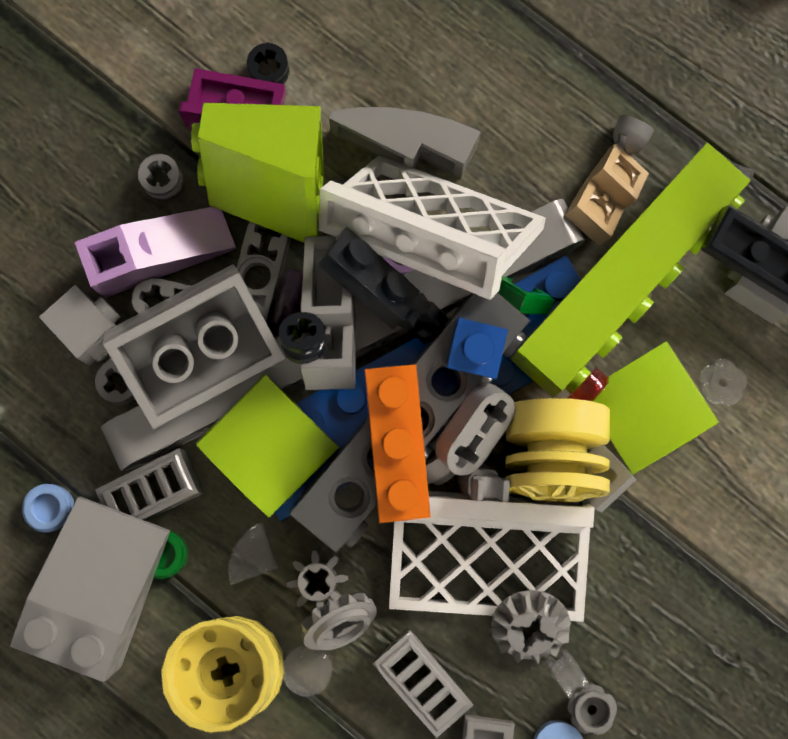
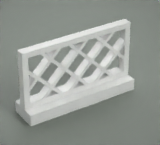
(427, 242)
(516, 514)

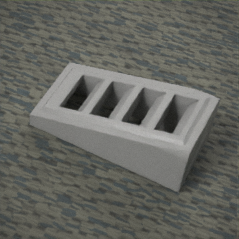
(185, 476)
(393, 654)

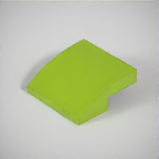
(654, 408)
(266, 445)

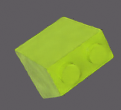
(263, 164)

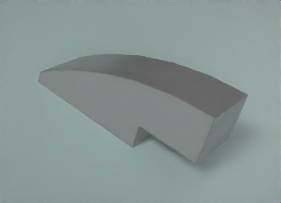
(407, 136)
(338, 314)

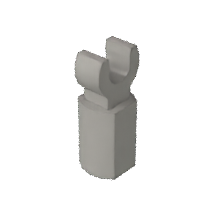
(484, 485)

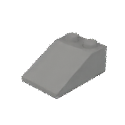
(91, 590)

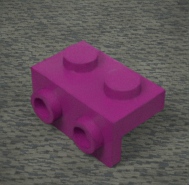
(227, 88)

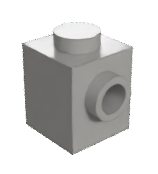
(81, 324)

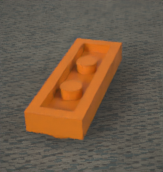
(397, 443)

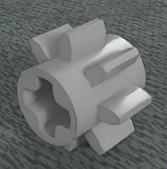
(304, 581)

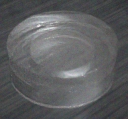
(307, 671)

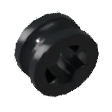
(268, 51)
(292, 329)

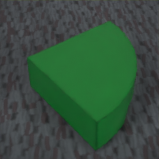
(525, 302)

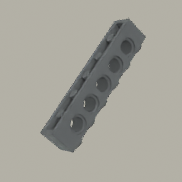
(341, 525)

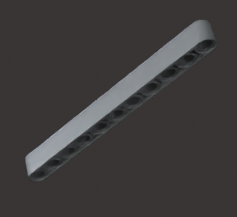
(137, 443)

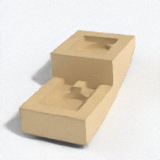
(606, 194)

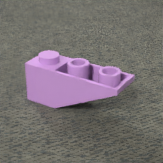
(152, 248)

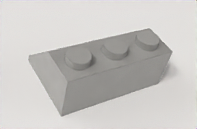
(192, 346)

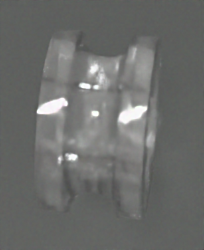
(567, 674)

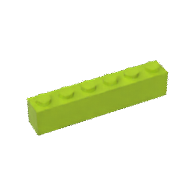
(629, 272)

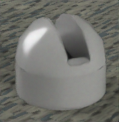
(631, 134)

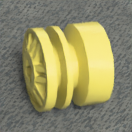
(557, 445)
(195, 679)

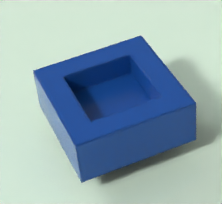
(476, 348)

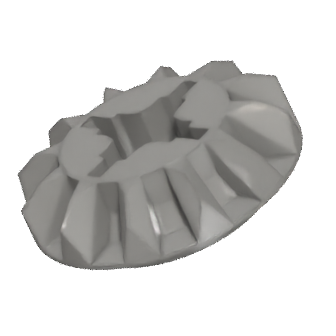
(520, 611)
(338, 622)

